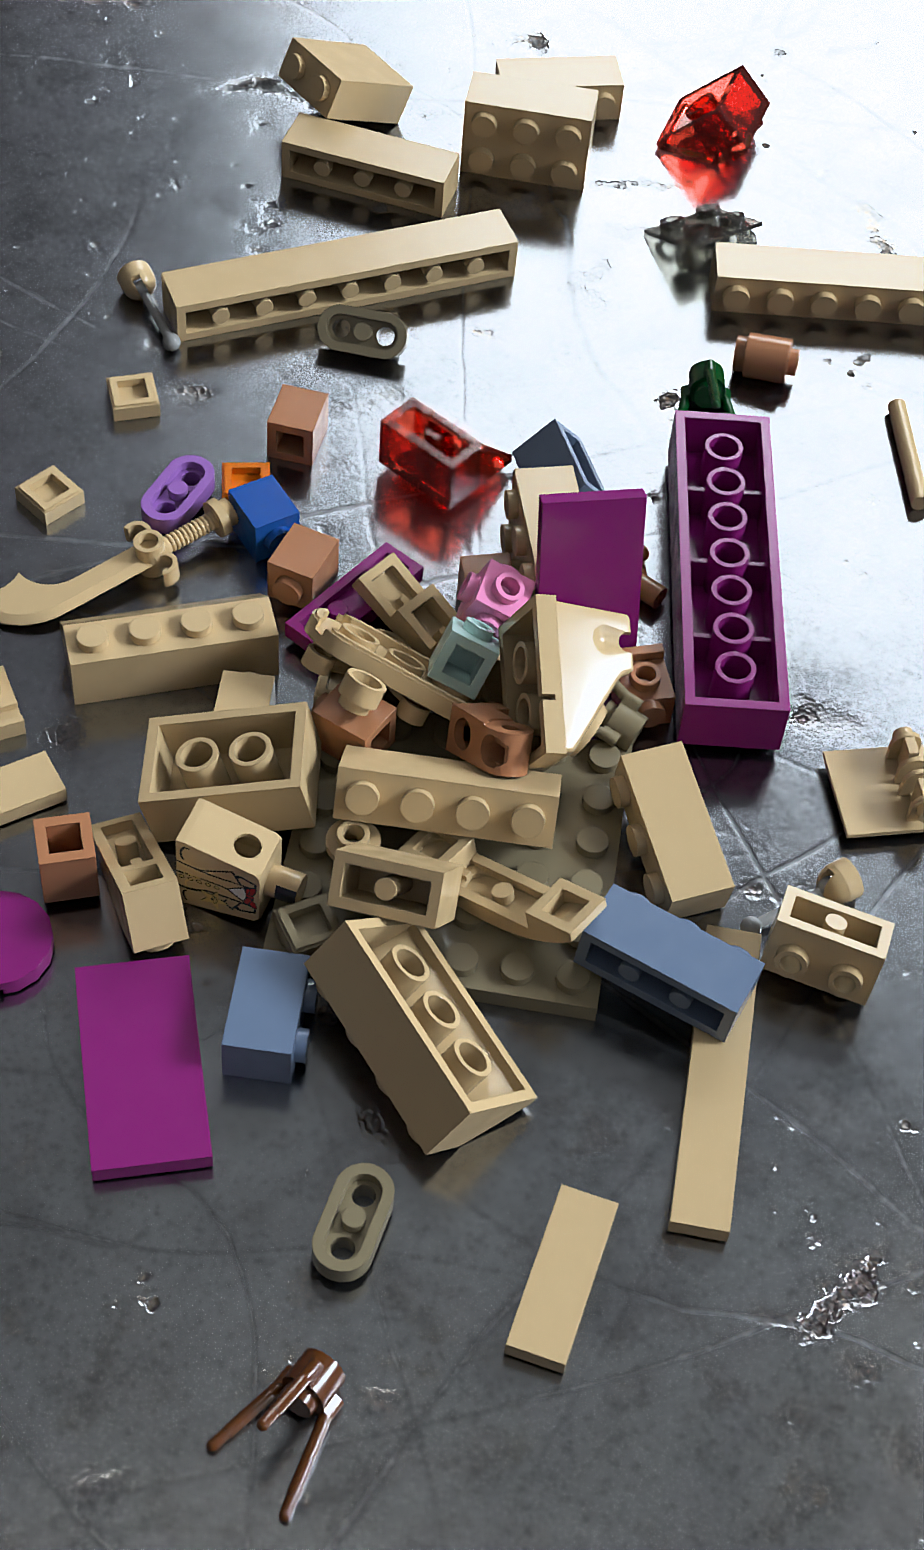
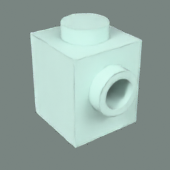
(464, 656)

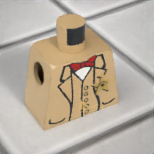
(232, 864)

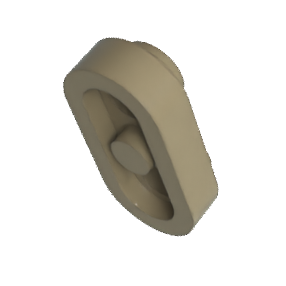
(364, 332)
(350, 1225)

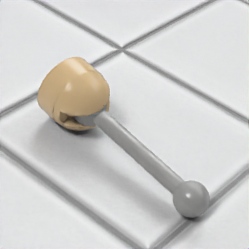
(143, 290)
(836, 881)

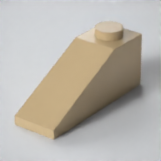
(140, 883)

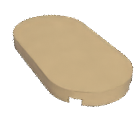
(385, 659)

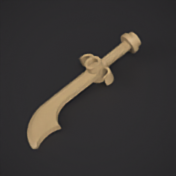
(152, 556)

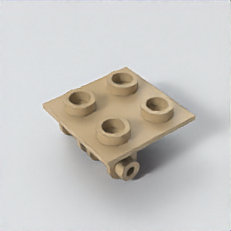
(880, 787)

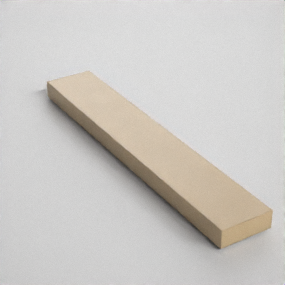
(713, 1118)

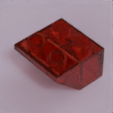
(438, 452)

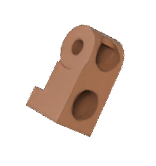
(495, 741)

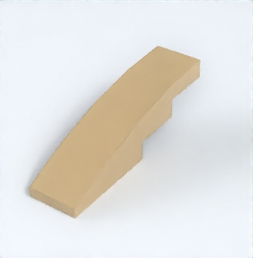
(407, 608)

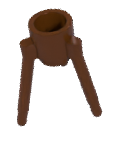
(304, 1389)

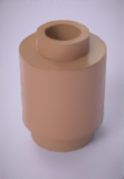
(765, 357)

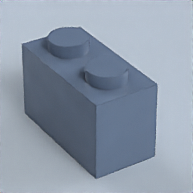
(267, 1016)

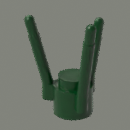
(706, 387)

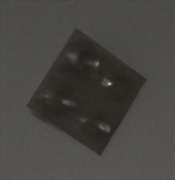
(700, 231)

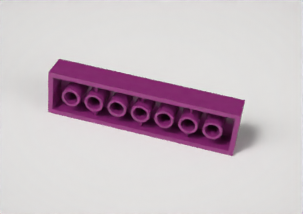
(726, 582)

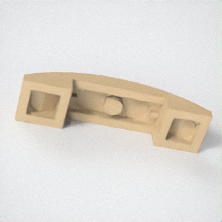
(509, 897)

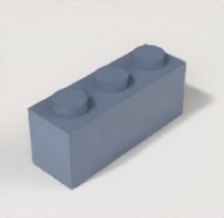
(669, 962)

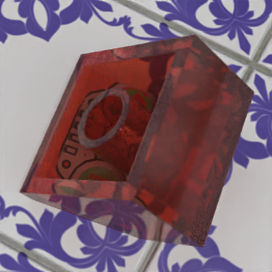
(716, 119)

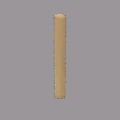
(907, 452)

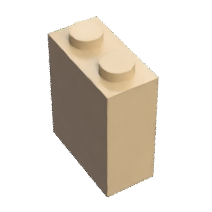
(345, 81)

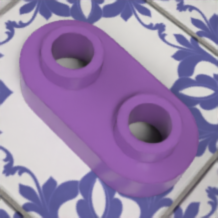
(178, 493)

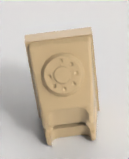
(559, 672)

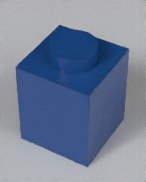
(263, 515)

